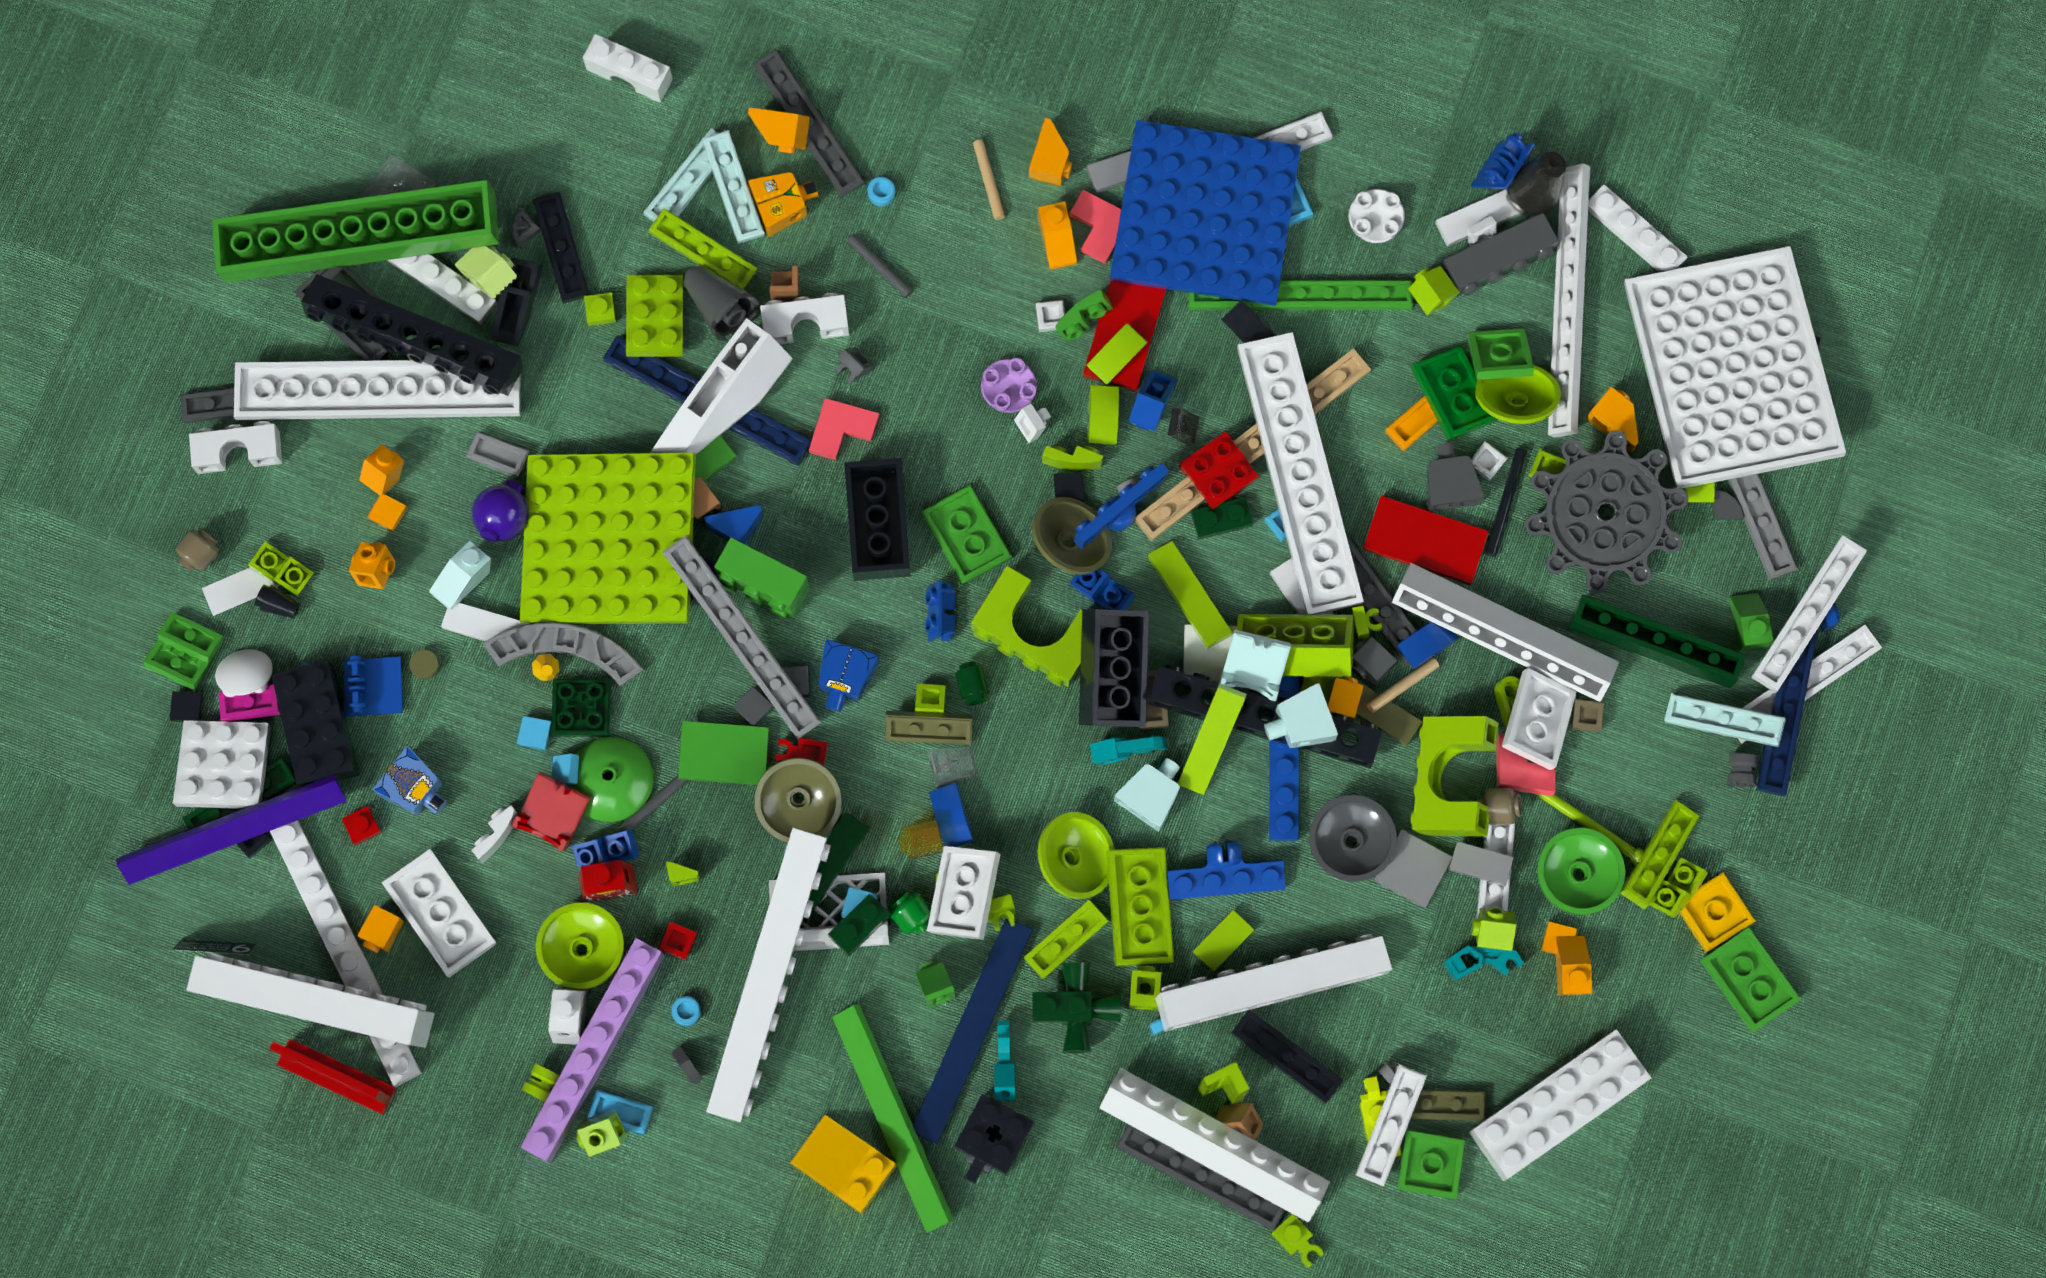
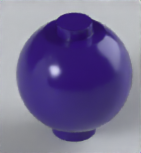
(500, 511)

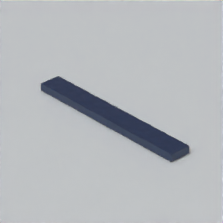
(678, 386)
(971, 1031)

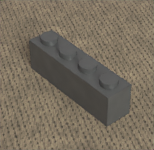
(1501, 254)

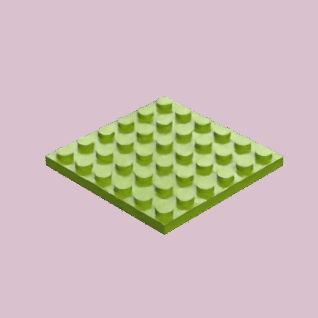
(602, 537)

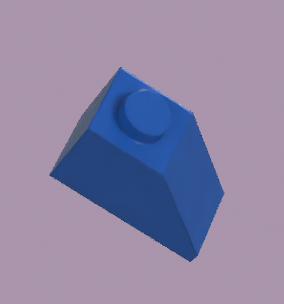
(1152, 400)

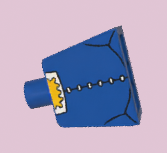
(845, 673)

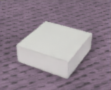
(1482, 231)
(1049, 314)
(1487, 461)

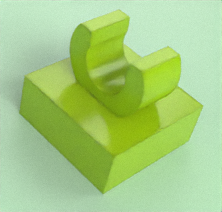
(1362, 621)
(1001, 908)

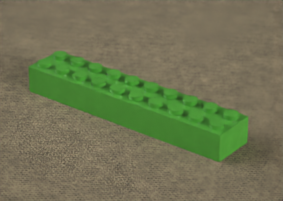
(355, 231)

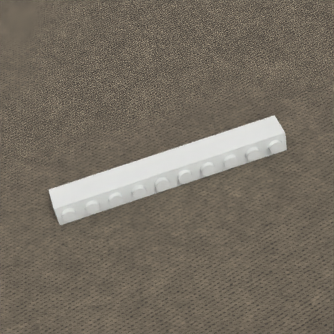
(767, 974)

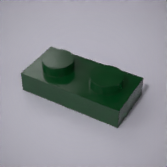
(1222, 519)
(859, 925)

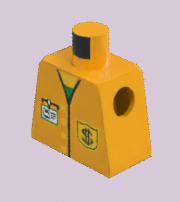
(780, 200)

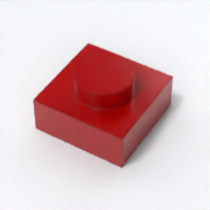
(361, 825)
(678, 941)

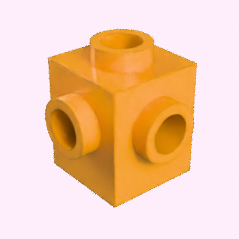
(372, 565)

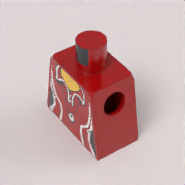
(607, 881)

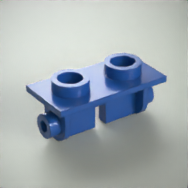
(938, 624)

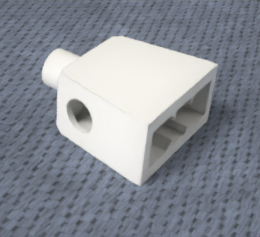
(567, 1015)

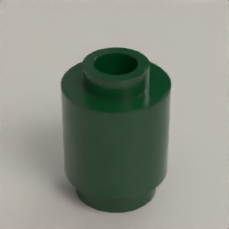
(972, 683)

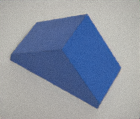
(735, 524)

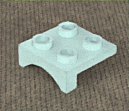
(1255, 663)

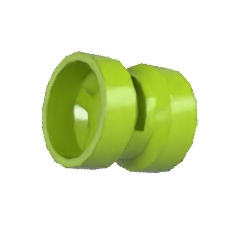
(540, 1082)

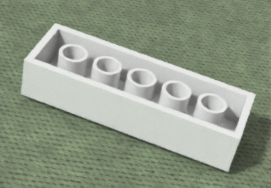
(1560, 1105)

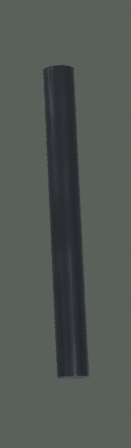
(1505, 503)

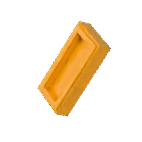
(1412, 424)

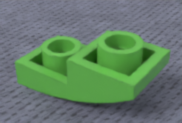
(1076, 322)

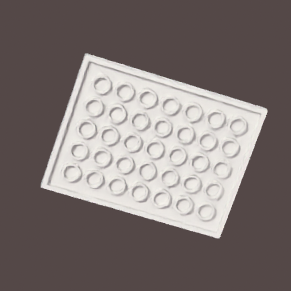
(1734, 368)

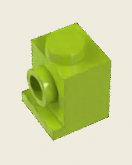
(1148, 976)

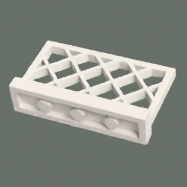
(818, 938)

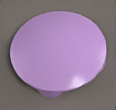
(1008, 385)

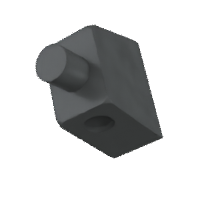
(1452, 481)

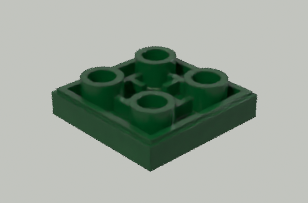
(581, 708)

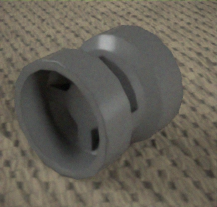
(1743, 772)

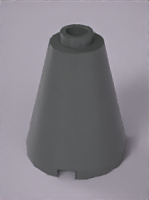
(719, 301)

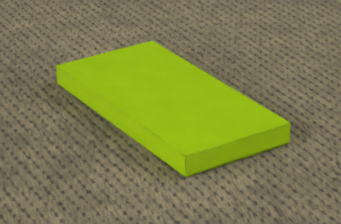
(1140, 906)

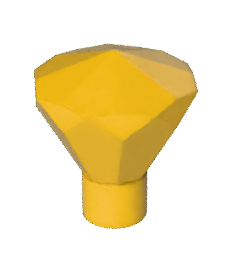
(545, 667)

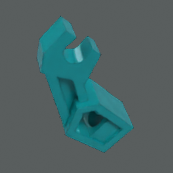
(1119, 749)
(1488, 956)
(1004, 1070)

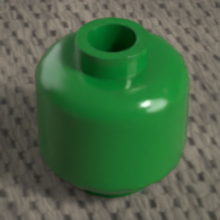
(910, 912)

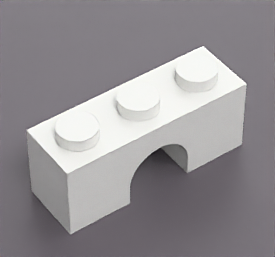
(612, 60)
(827, 312)
(211, 447)

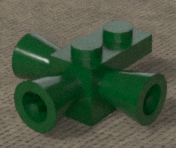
(1075, 1007)

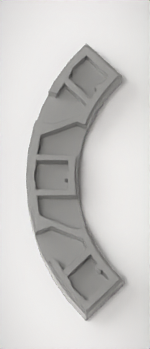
(564, 639)

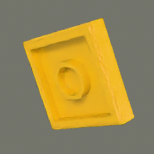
(1716, 913)

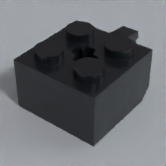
(975, 1140)

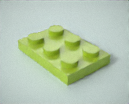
(654, 316)

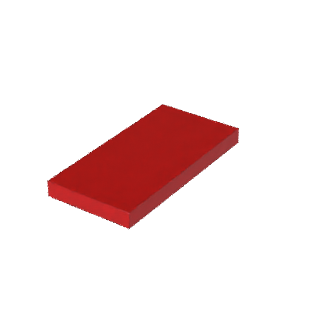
(1140, 309)
(1425, 540)

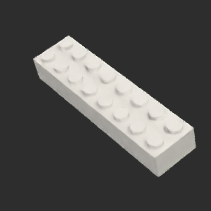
(303, 999)

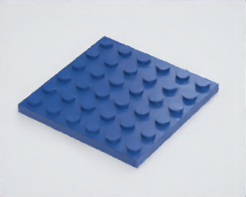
(1205, 213)

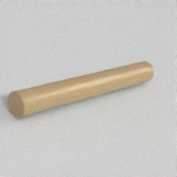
(988, 179)
(1402, 685)

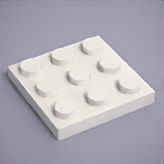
(221, 764)

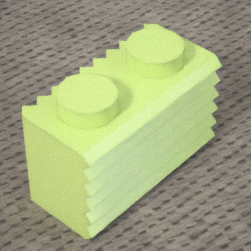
(487, 269)

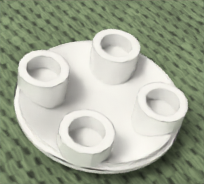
(1376, 215)
(244, 673)

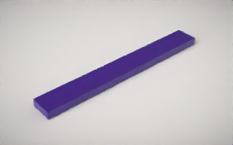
(231, 829)

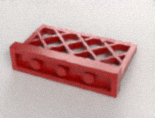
(334, 1075)

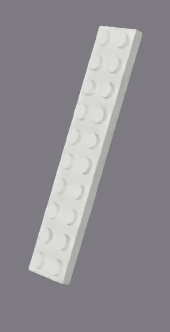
(361, 391)
(1300, 474)

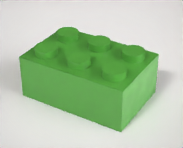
(761, 579)

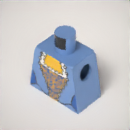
(411, 785)

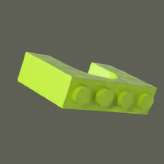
(994, 623)
(1440, 741)

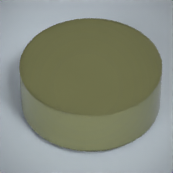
(424, 664)

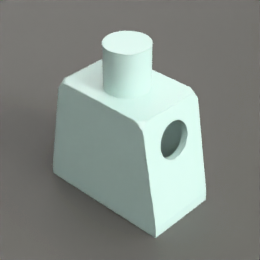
(1303, 720)
(1150, 793)

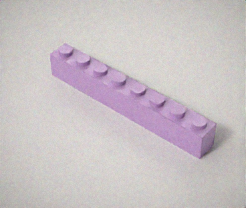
(593, 1051)

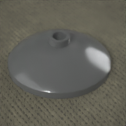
(1361, 820)

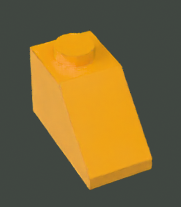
(782, 128)
(1051, 156)
(1057, 235)
(1616, 413)
(1573, 966)

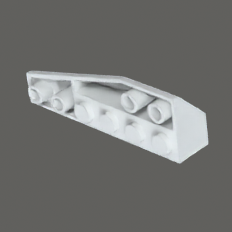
(726, 391)

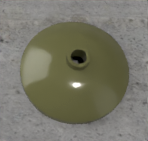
(1055, 532)
(781, 812)

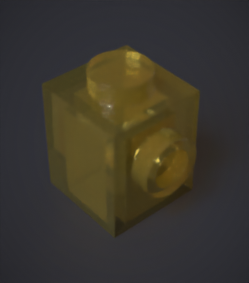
(921, 840)

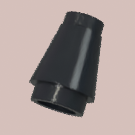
(276, 602)

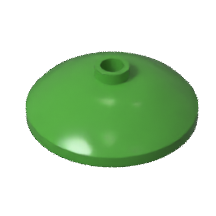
(629, 787)
(1596, 859)

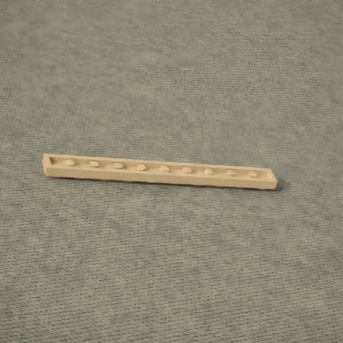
(1186, 497)

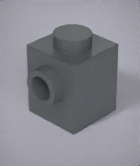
(1371, 661)

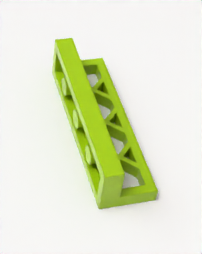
(1229, 1079)

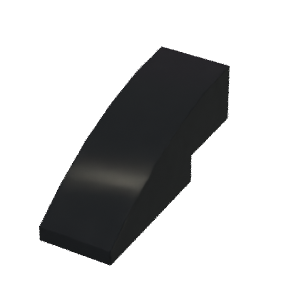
(516, 302)

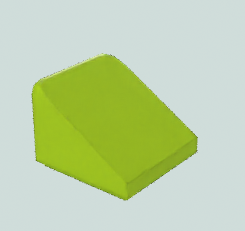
(681, 875)

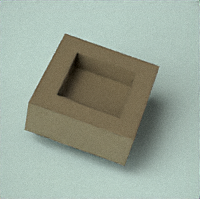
(1587, 716)

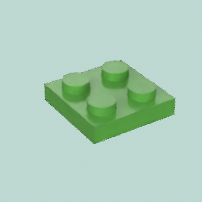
(1500, 354)
(1430, 1165)

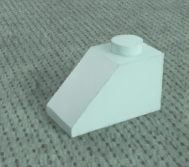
(461, 575)

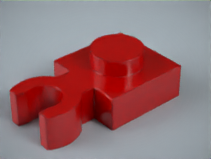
(806, 748)

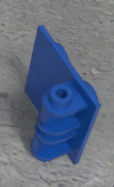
(1503, 163)
(372, 686)

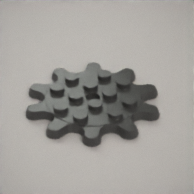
(1638, 506)

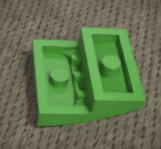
(183, 651)

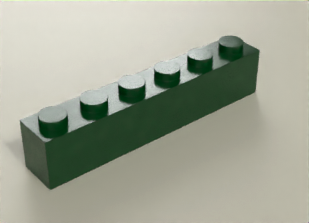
(1657, 642)

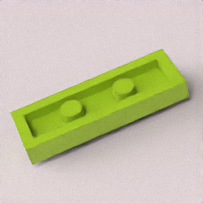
(1066, 939)

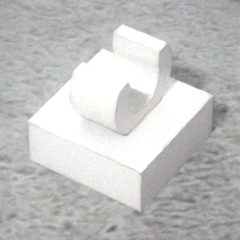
(1032, 422)

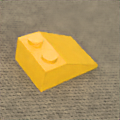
(843, 1164)

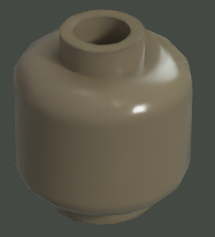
(197, 550)
(1503, 805)

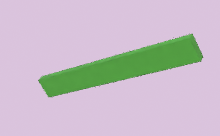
(1323, 296)
(893, 1118)

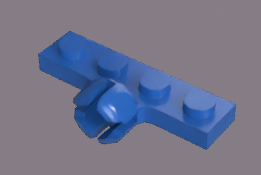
(1120, 510)
(1225, 874)

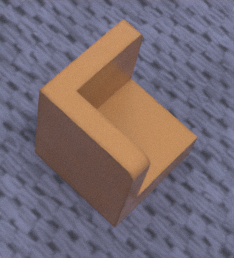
(785, 285)
(704, 499)
(1241, 1118)

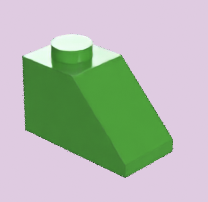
(1750, 622)
(935, 984)

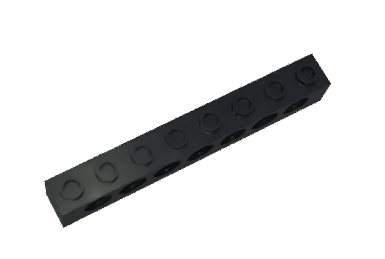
(326, 292)
(1248, 721)

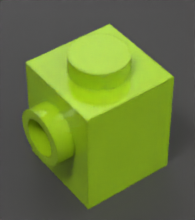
(1433, 289)
(1494, 928)
(601, 1133)

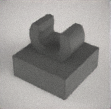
(856, 362)

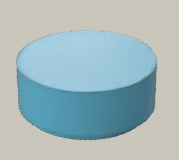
(881, 191)
(686, 1011)

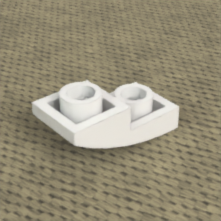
(501, 825)

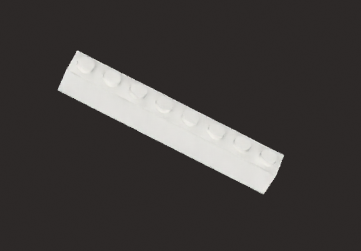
(1505, 632)
(1272, 983)
(1214, 1145)

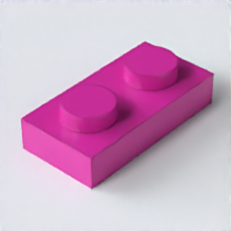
(248, 706)

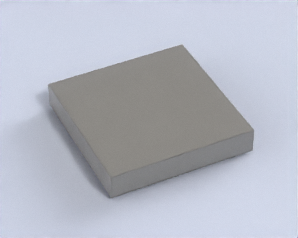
(1414, 869)

